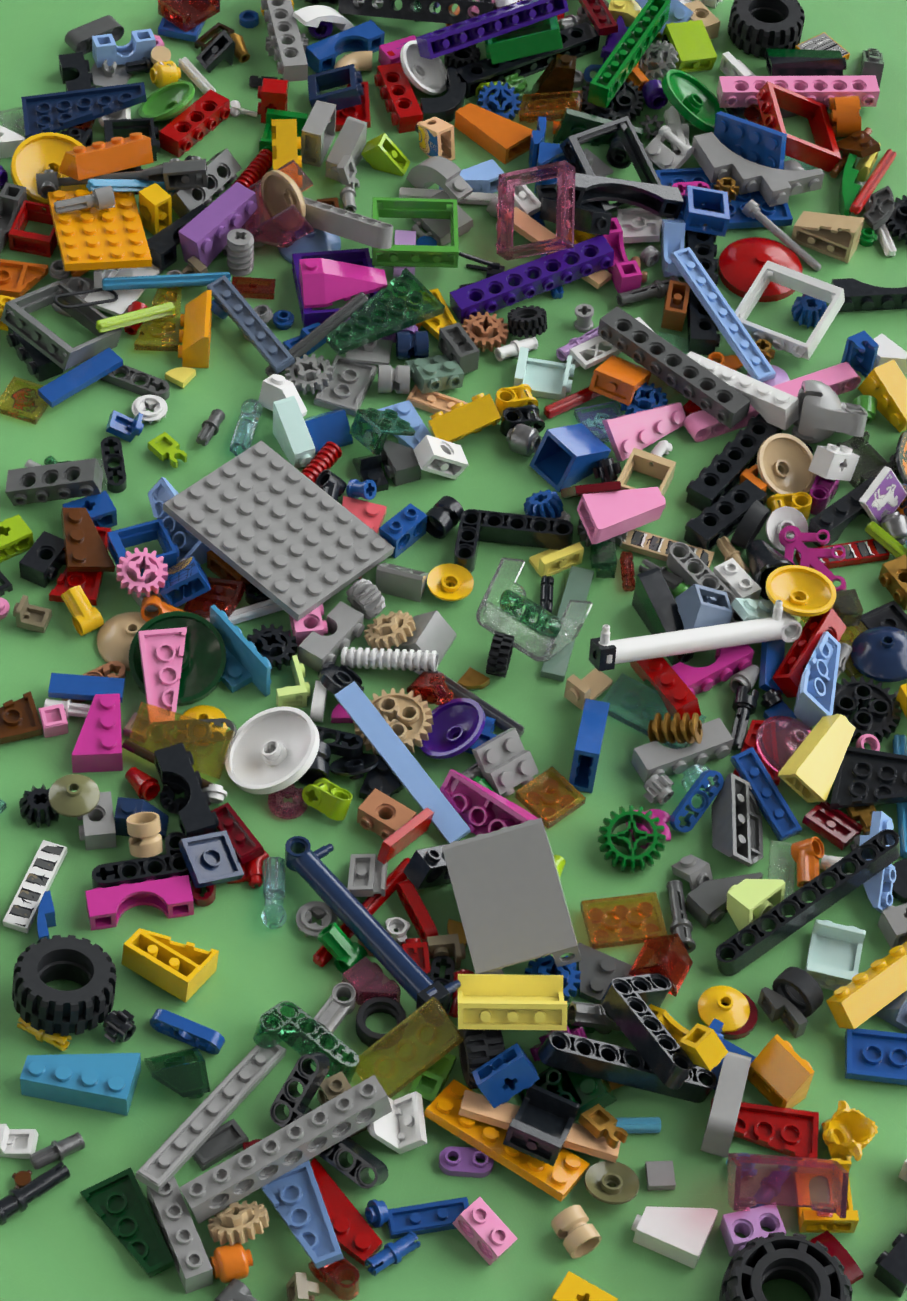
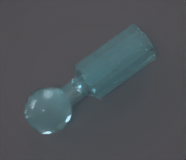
(246, 426)
(274, 914)

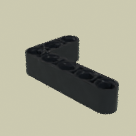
(507, 529)
(628, 1005)
(298, 1107)

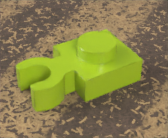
(166, 447)

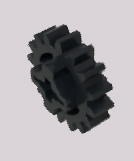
(274, 645)

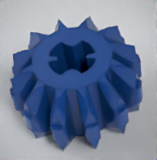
(808, 310)
(544, 505)

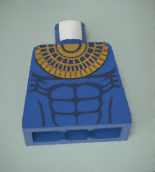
(184, 582)

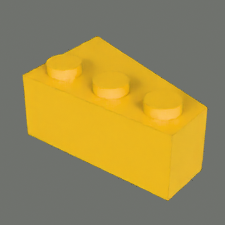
(169, 964)

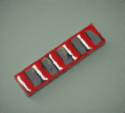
(856, 553)

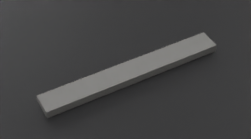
(209, 1116)

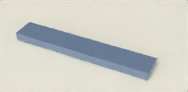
(251, 324)

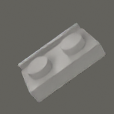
(367, 875)

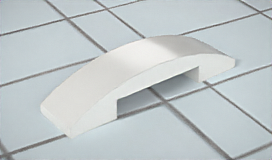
(313, 15)

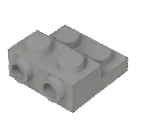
(505, 762)

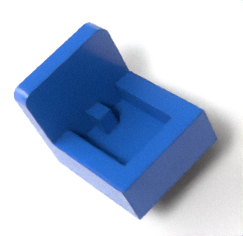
(124, 426)

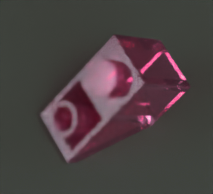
(370, 982)

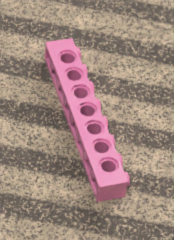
(742, 90)

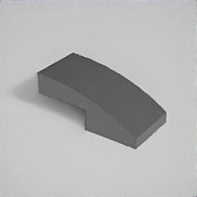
(778, 1007)

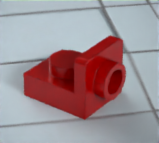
(418, 952)

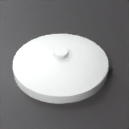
(272, 750)

